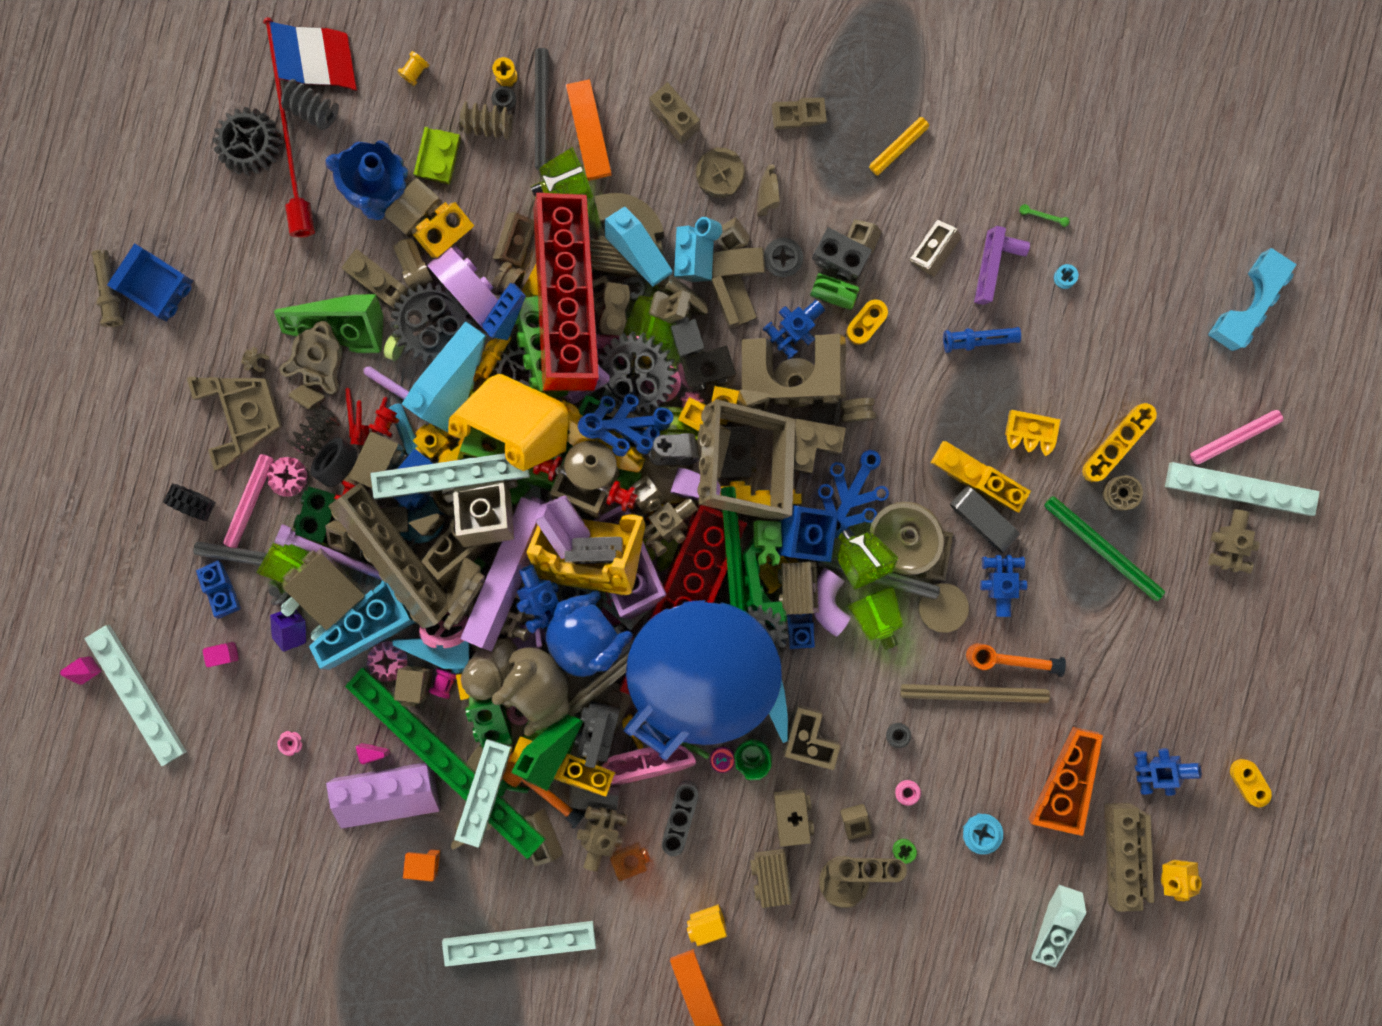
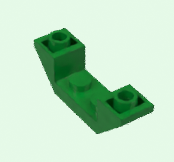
(752, 589)

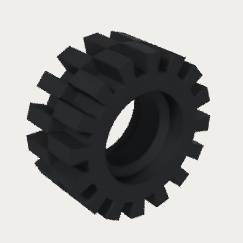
(189, 502)

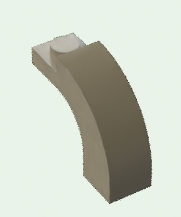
(612, 202)

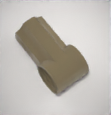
(414, 268)

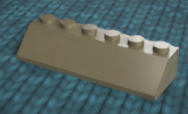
(390, 556)

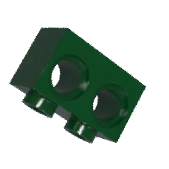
(311, 512)

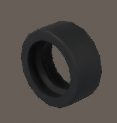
(333, 462)

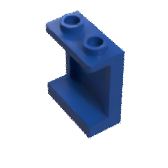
(150, 282)

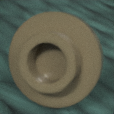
(250, 359)

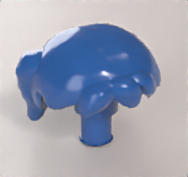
(369, 176)
(582, 636)

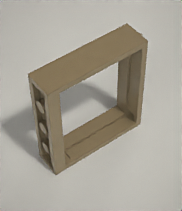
(782, 460)

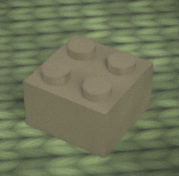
(483, 513)

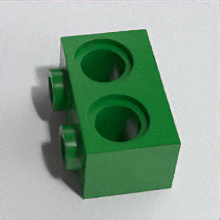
(493, 719)

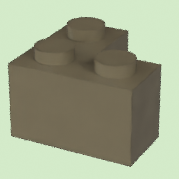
(815, 437)
(805, 744)

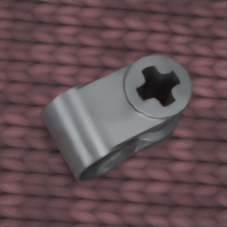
(674, 450)

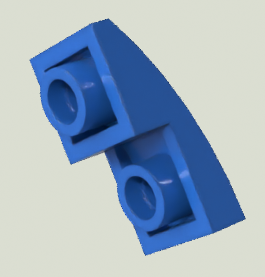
(219, 589)
(800, 631)

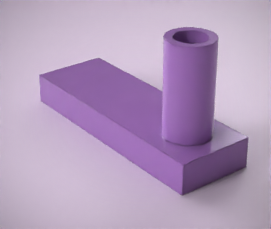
(994, 245)

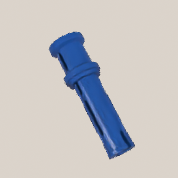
(968, 337)

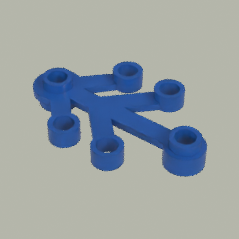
(599, 428)
(850, 497)

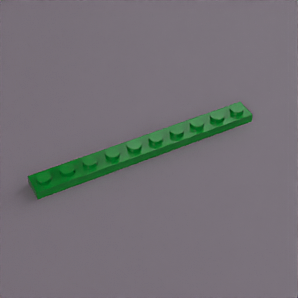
(441, 758)

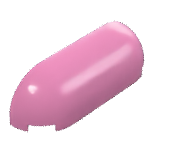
(647, 764)

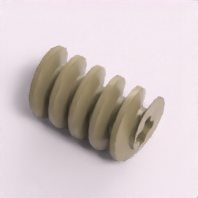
(486, 121)

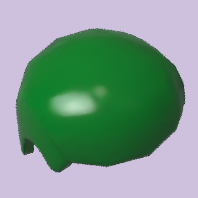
(753, 759)

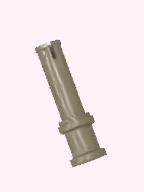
(107, 299)

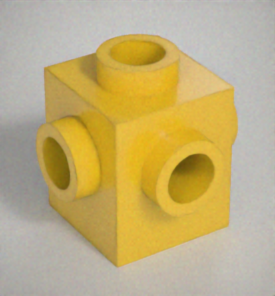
(440, 444)
(1181, 879)

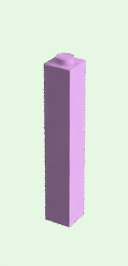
(503, 579)

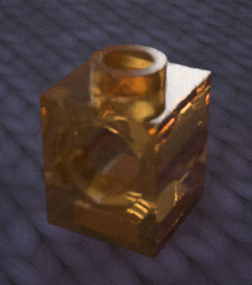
(625, 871)

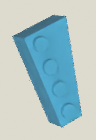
(362, 627)

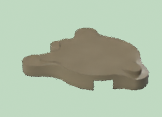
(316, 356)
(466, 601)

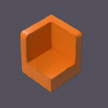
(421, 866)

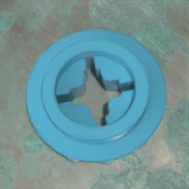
(987, 844)

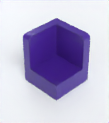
(288, 631)

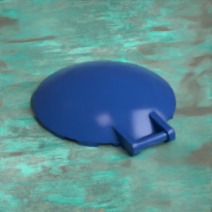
(701, 675)

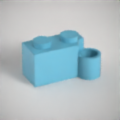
(695, 250)

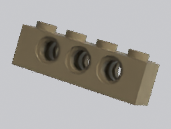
(1126, 857)

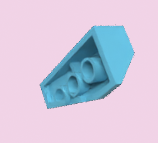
(448, 378)

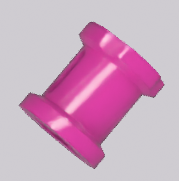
(443, 683)

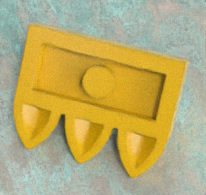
(1032, 429)

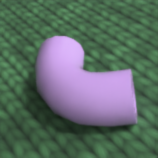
(829, 614)

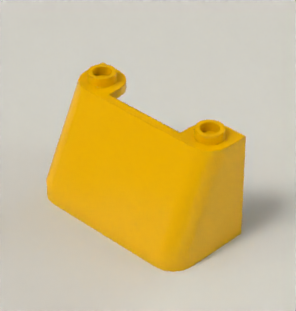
(519, 416)
(605, 577)

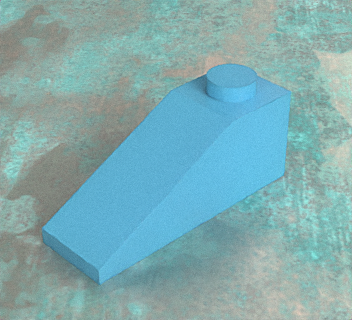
(637, 247)
(447, 658)

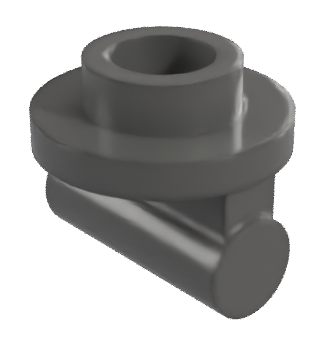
(279, 594)

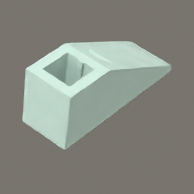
(1059, 925)

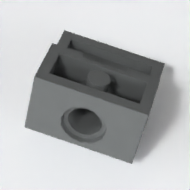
(598, 732)

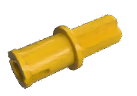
(491, 356)

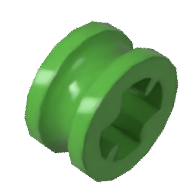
(912, 851)

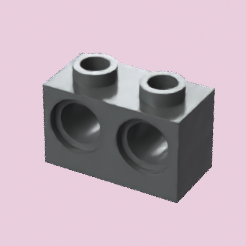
(844, 248)
(687, 337)

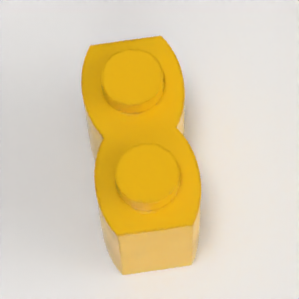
(706, 926)

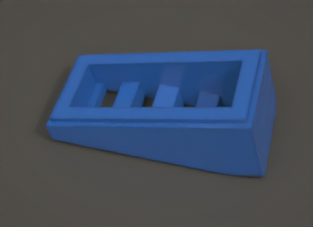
(504, 313)

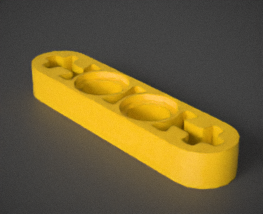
(1119, 442)

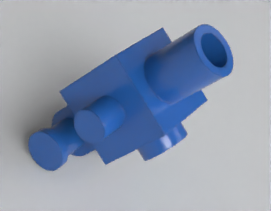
(795, 326)
(1003, 585)
(537, 598)
(1165, 771)

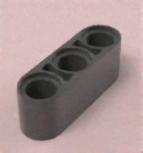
(984, 519)
(675, 829)

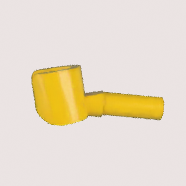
(625, 721)

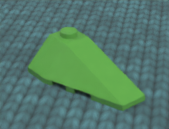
(353, 320)

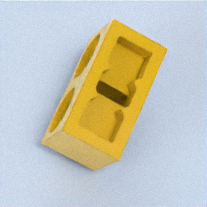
(446, 235)

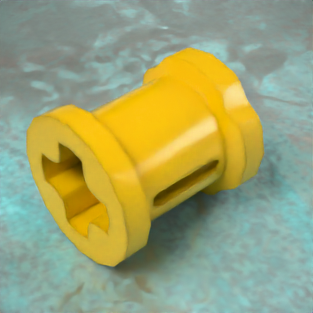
(413, 68)
(498, 69)

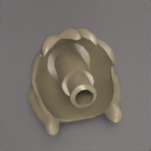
(535, 689)

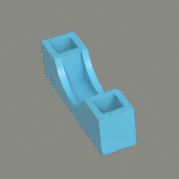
(1268, 276)

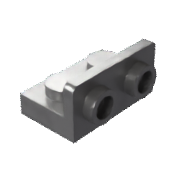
(595, 550)

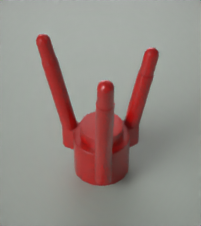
(358, 432)

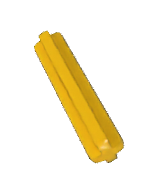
(899, 146)

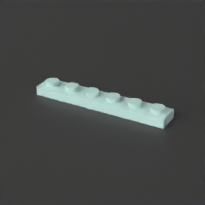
(444, 476)
(1242, 489)
(135, 695)
(519, 943)

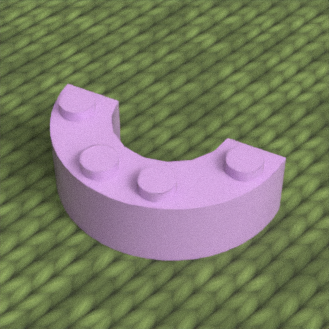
(464, 284)

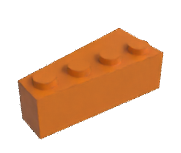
(1069, 787)

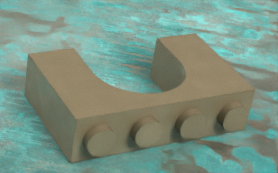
(825, 382)

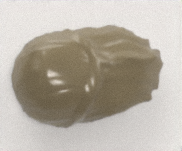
(488, 669)

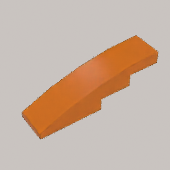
(588, 130)
(695, 990)

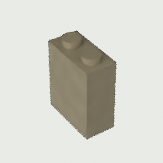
(322, 588)

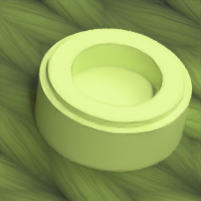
(391, 349)

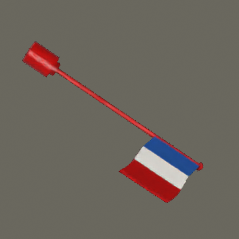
(310, 58)

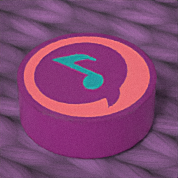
(722, 759)

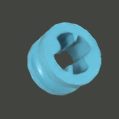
(1066, 284)

